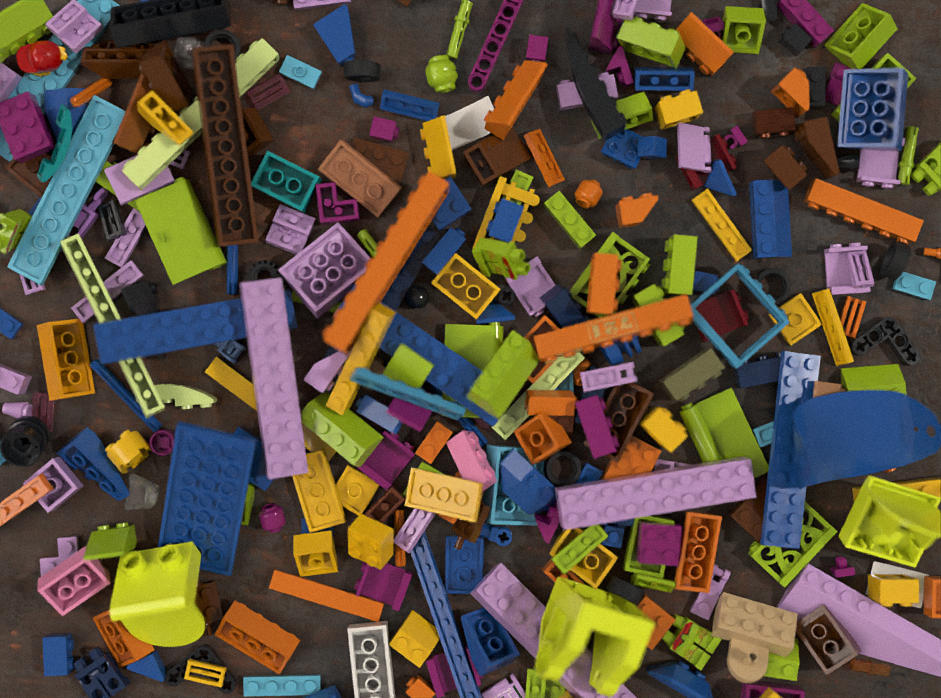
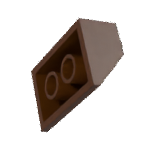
(166, 76)

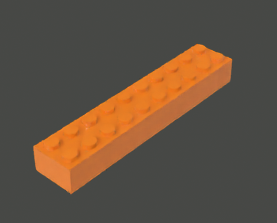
(387, 263)

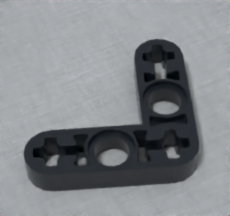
(884, 334)
(213, 658)

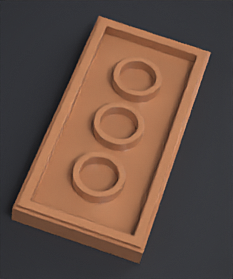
(359, 178)

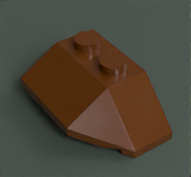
(114, 62)

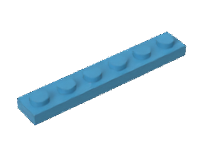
(412, 395)

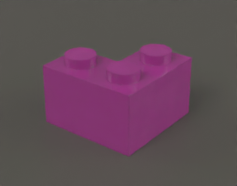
(331, 209)

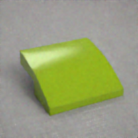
(408, 367)
(652, 582)
(542, 688)

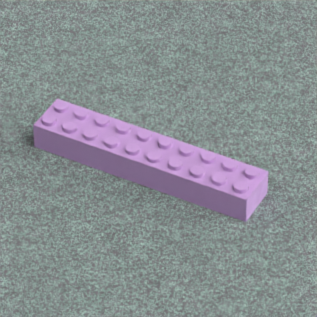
(273, 378)
(655, 492)
(521, 616)

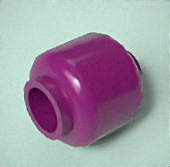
(272, 517)

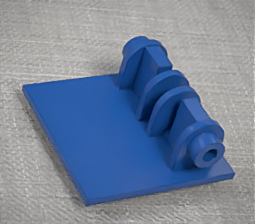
(623, 148)

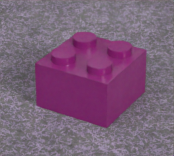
(658, 543)

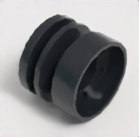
(24, 441)

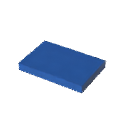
(463, 566)

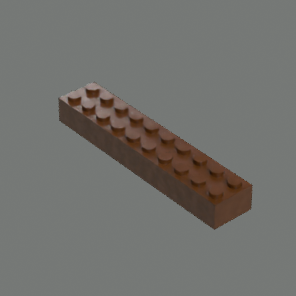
(224, 145)

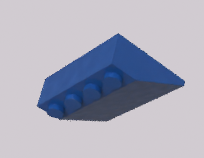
(873, 109)

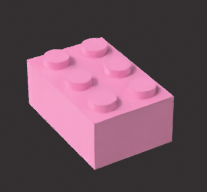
(73, 582)

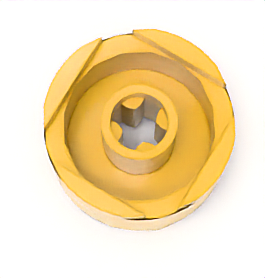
(128, 451)

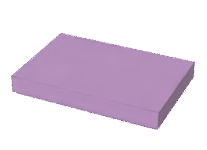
(126, 190)

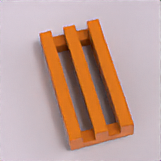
(858, 317)

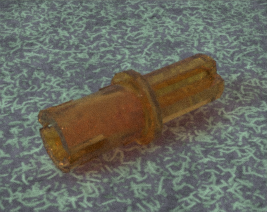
(869, 667)

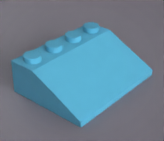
(502, 508)

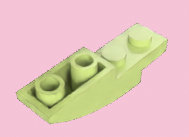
(184, 396)

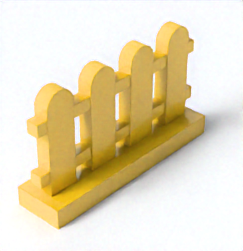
(513, 192)

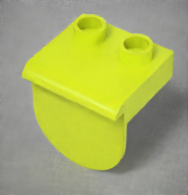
(892, 521)
(158, 593)

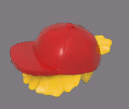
(41, 57)

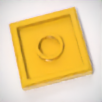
(801, 319)
(355, 490)

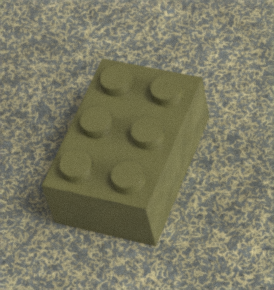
(692, 375)

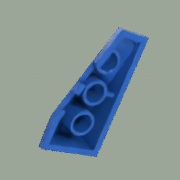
(52, 104)

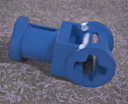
(493, 532)

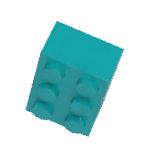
(285, 181)

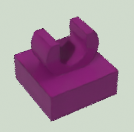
(715, 25)
(737, 136)
(842, 568)

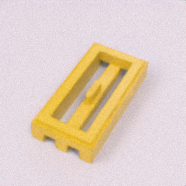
(222, 669)

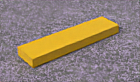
(721, 225)
(832, 327)

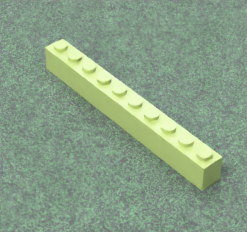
(163, 151)
(105, 312)

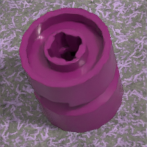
(163, 442)

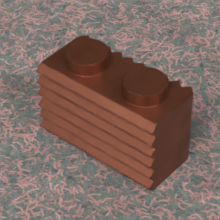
(773, 121)
(386, 505)

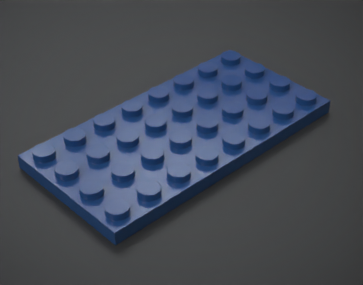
(207, 493)

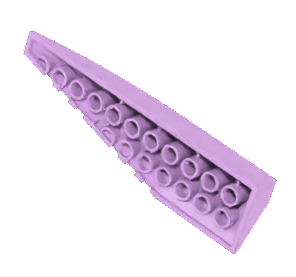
(872, 626)

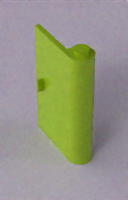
(180, 231)
(475, 344)
(722, 431)

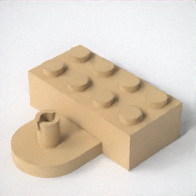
(753, 634)

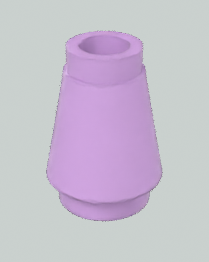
(17, 409)

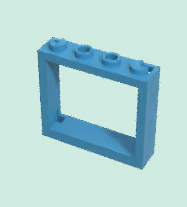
(766, 300)

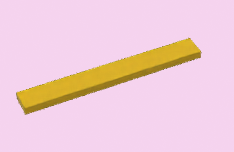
(245, 391)

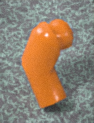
(584, 364)

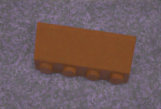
(135, 129)

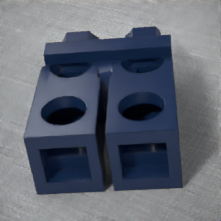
(101, 677)

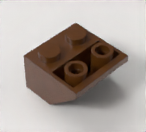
(785, 166)

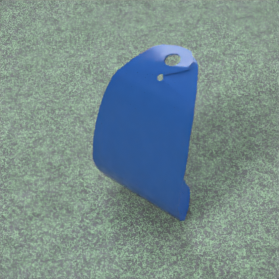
(860, 434)

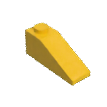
(163, 118)

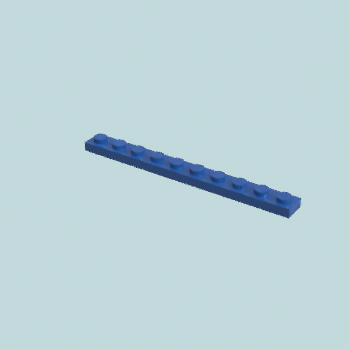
(444, 619)

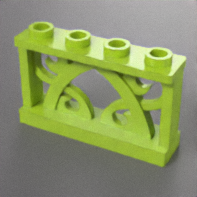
(608, 248)
(791, 569)

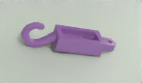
(88, 215)

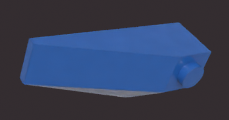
(89, 455)

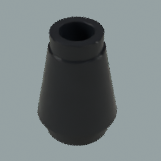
(848, 162)

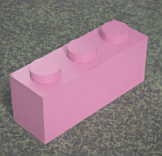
(471, 459)

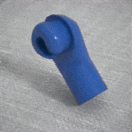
(359, 98)

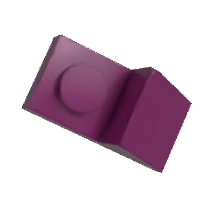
(620, 63)
(834, 84)
(549, 523)

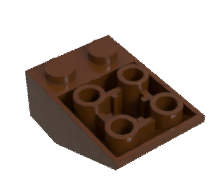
(496, 157)

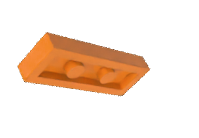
(544, 158)

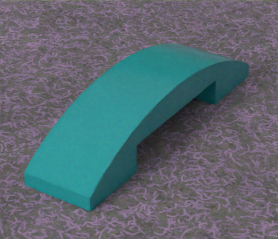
(49, 167)

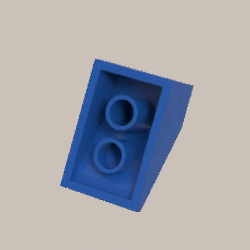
(487, 642)

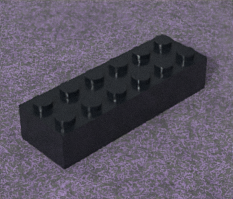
(166, 19)

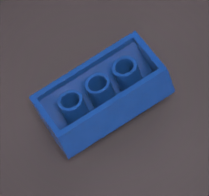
(770, 219)

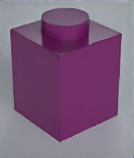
(536, 48)
(384, 130)

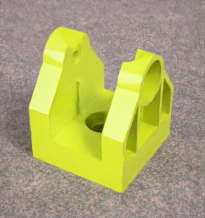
(618, 639)

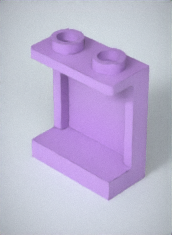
(532, 287)

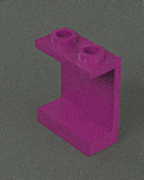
(387, 459)
(385, 584)
(442, 675)

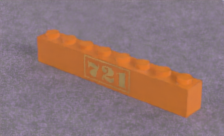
(614, 328)

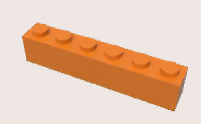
(863, 211)

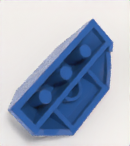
(526, 484)
(681, 679)

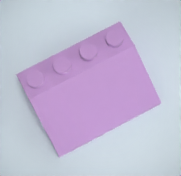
(325, 270)

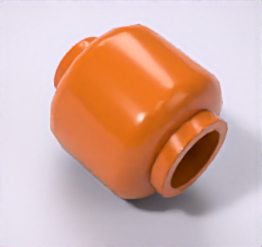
(588, 193)

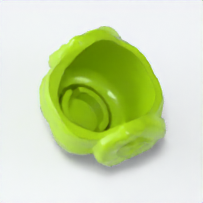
(441, 74)

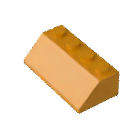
(65, 359)

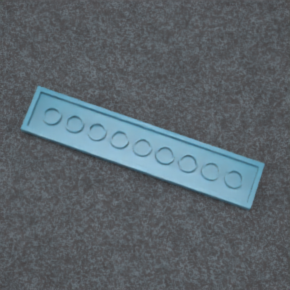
(61, 77)
(67, 191)

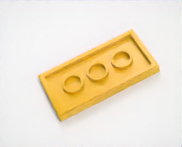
(319, 493)
(443, 494)

